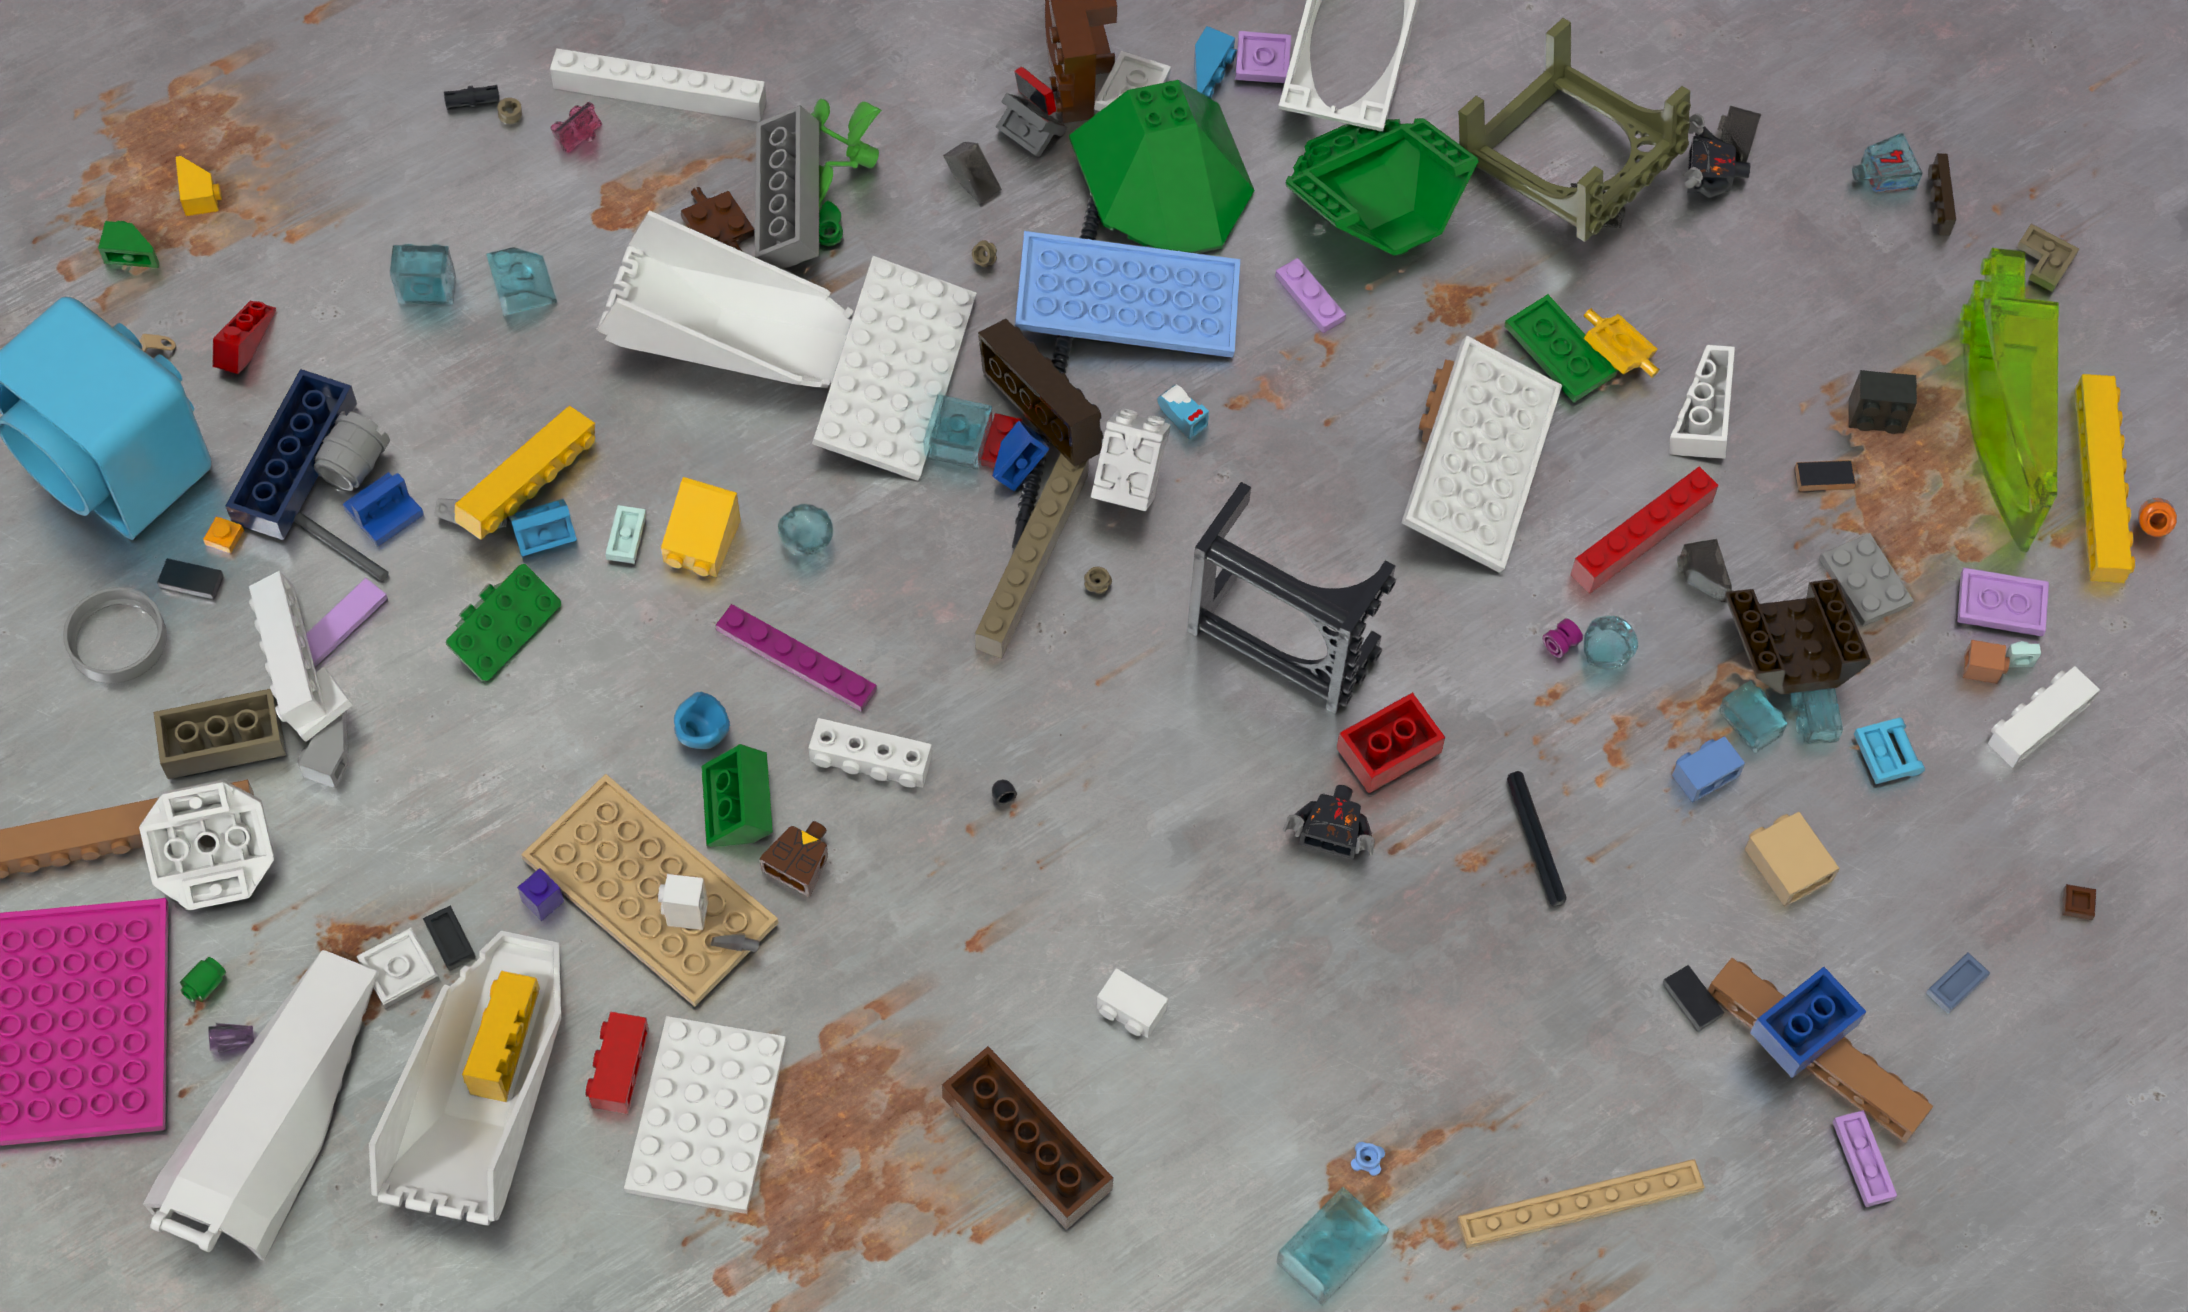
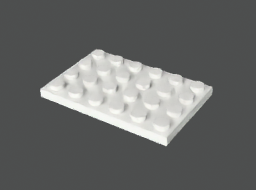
(705, 1115)

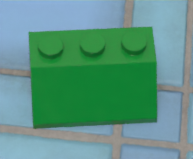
(736, 797)

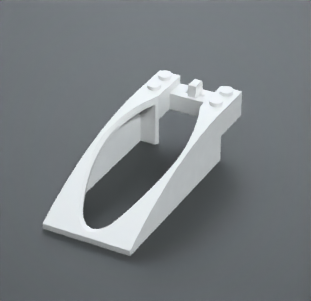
(1369, 111)

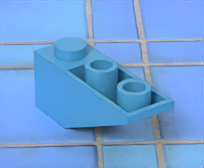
(1211, 57)

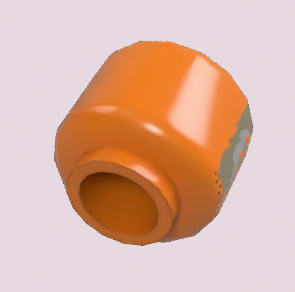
(2157, 517)

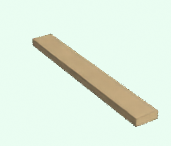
(1580, 1203)

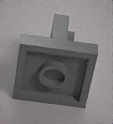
(1028, 124)

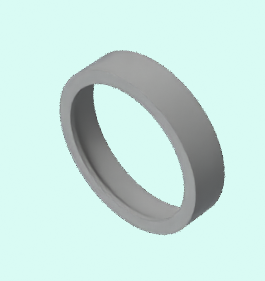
(98, 601)

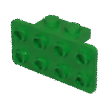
(502, 621)

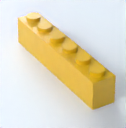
(525, 472)

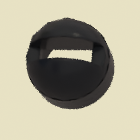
(1003, 792)

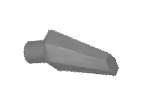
(735, 942)

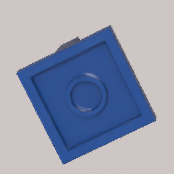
(383, 508)

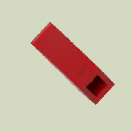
(241, 337)

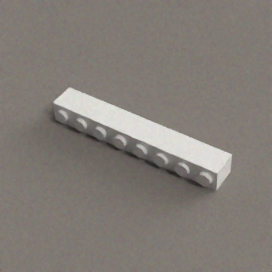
(658, 85)

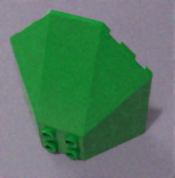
(1164, 168)
(1386, 184)

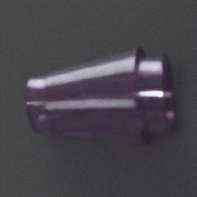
(229, 1036)

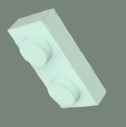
(626, 534)

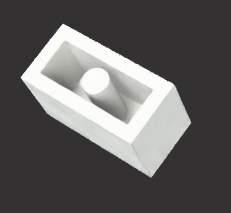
(683, 901)
(1131, 1004)

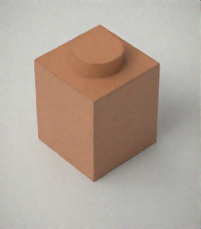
(1985, 661)

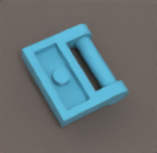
(1881, 754)

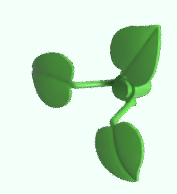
(857, 150)

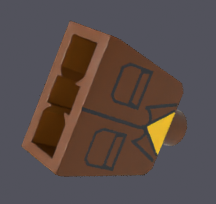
(797, 857)

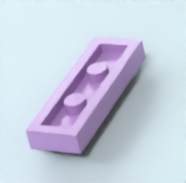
(1310, 295)
(1864, 1158)

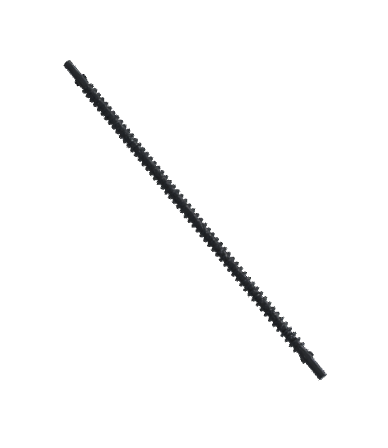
(1059, 361)

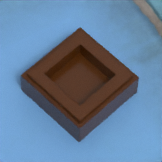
(2079, 902)

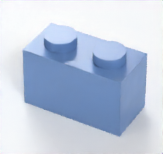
(1708, 768)

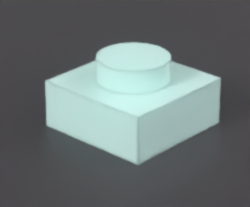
(2023, 654)

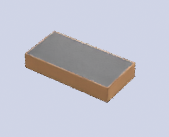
(1825, 475)

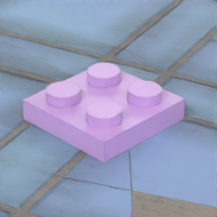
(1263, 57)

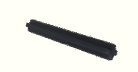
(1536, 838)

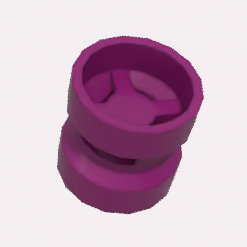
(1563, 637)

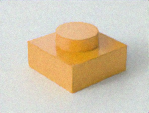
(223, 534)

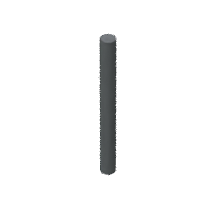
(341, 546)

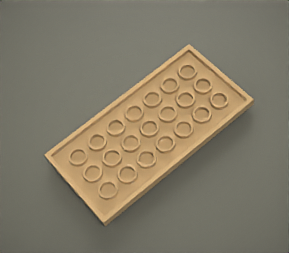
(610, 863)

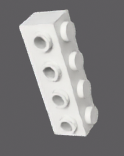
(870, 753)

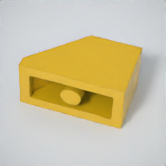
(196, 188)

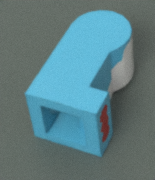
(1183, 411)

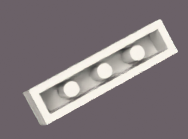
(2043, 716)

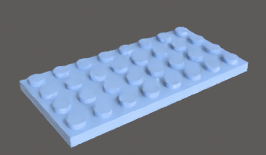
(1128, 294)

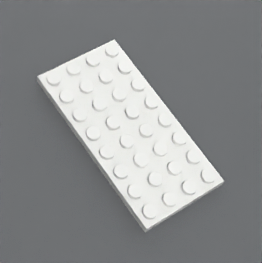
(893, 367)
(1482, 454)

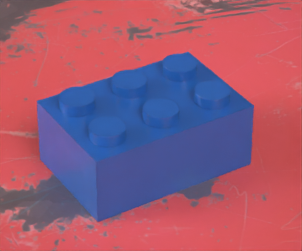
(1808, 1022)

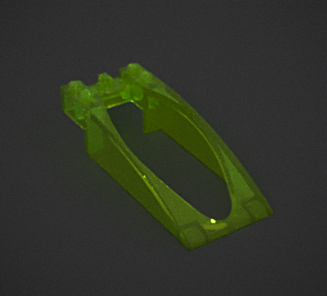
(2013, 391)

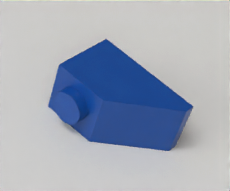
(1018, 455)

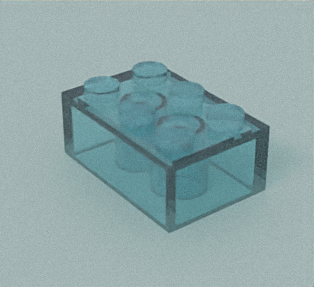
(1332, 1245)

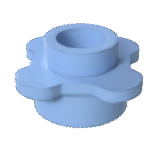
(1375, 1152)

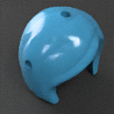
(701, 721)

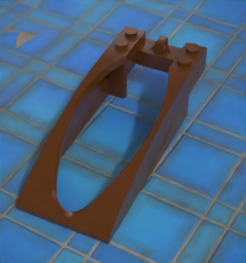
(1077, 52)

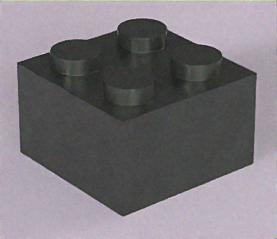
(1882, 401)

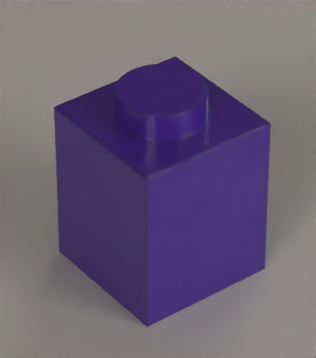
(540, 894)

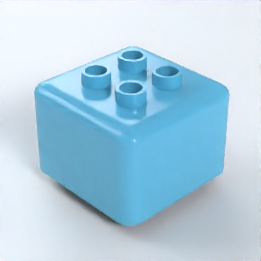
(98, 418)

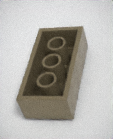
(219, 733)

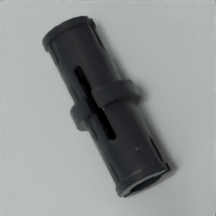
(471, 96)

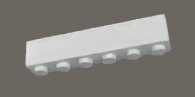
(286, 651)

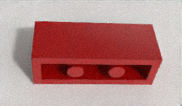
(617, 1062)

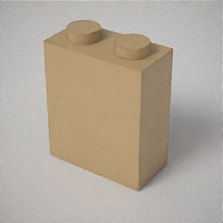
(1791, 858)

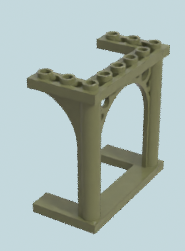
(1585, 205)

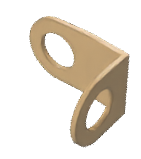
(154, 342)

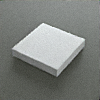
(334, 702)
(400, 966)

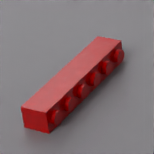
(1644, 530)

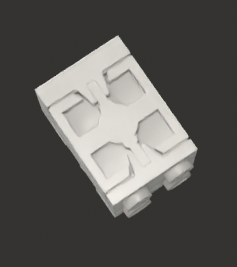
(1131, 459)

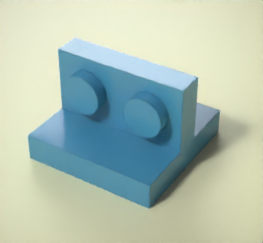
(543, 527)

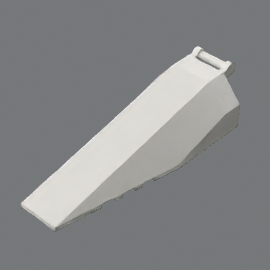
(268, 1117)

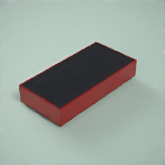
(1035, 90)

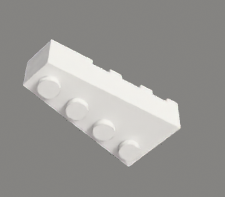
(1705, 414)

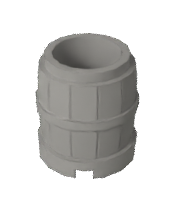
(350, 451)

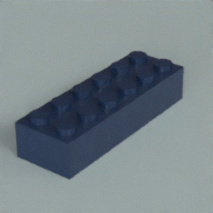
(284, 461)

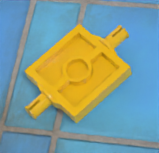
(1620, 343)

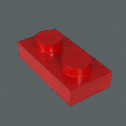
(999, 429)

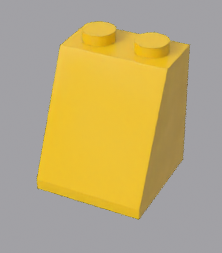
(700, 527)

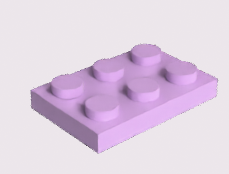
(2003, 602)

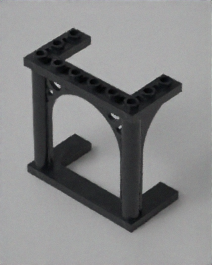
(1337, 608)

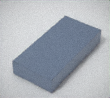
(1958, 982)

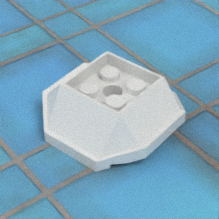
(202, 874)

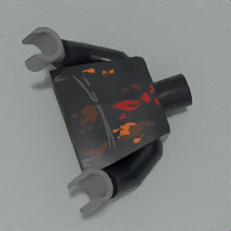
(1711, 162)
(1333, 825)

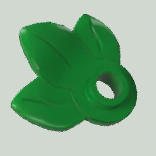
(830, 223)

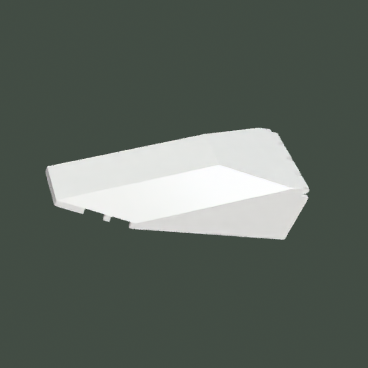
(722, 308)
(434, 1136)

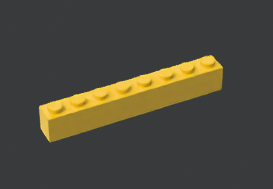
(2103, 479)

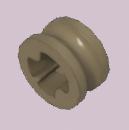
(509, 118)

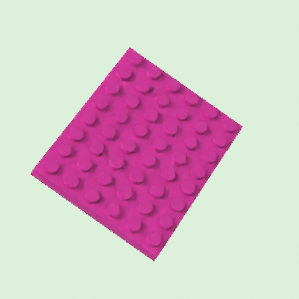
(83, 1021)

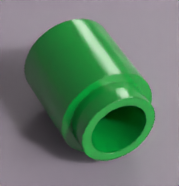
(202, 980)

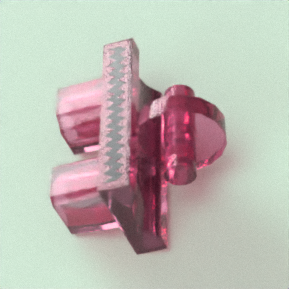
(579, 126)

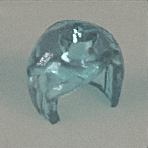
(811, 532)
(1609, 642)

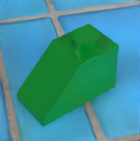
(125, 245)

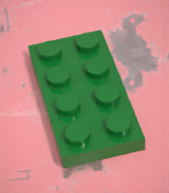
(1560, 348)

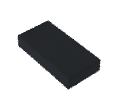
(190, 578)
(449, 938)
(1693, 997)

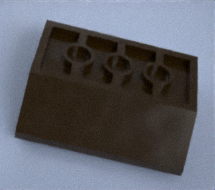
(1800, 641)

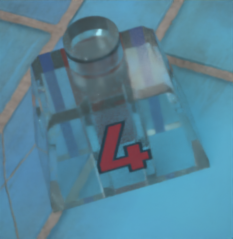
(1889, 166)

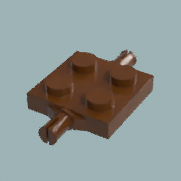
(718, 218)

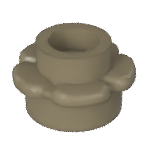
(979, 256)
(1097, 573)

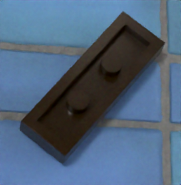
(1942, 194)

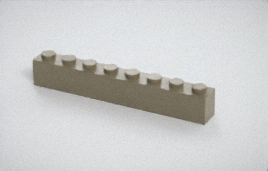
(1030, 557)

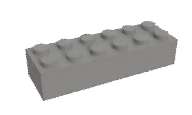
(787, 188)

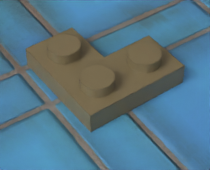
(2053, 256)

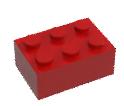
(1390, 742)

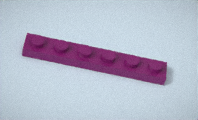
(796, 657)

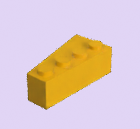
(501, 1036)

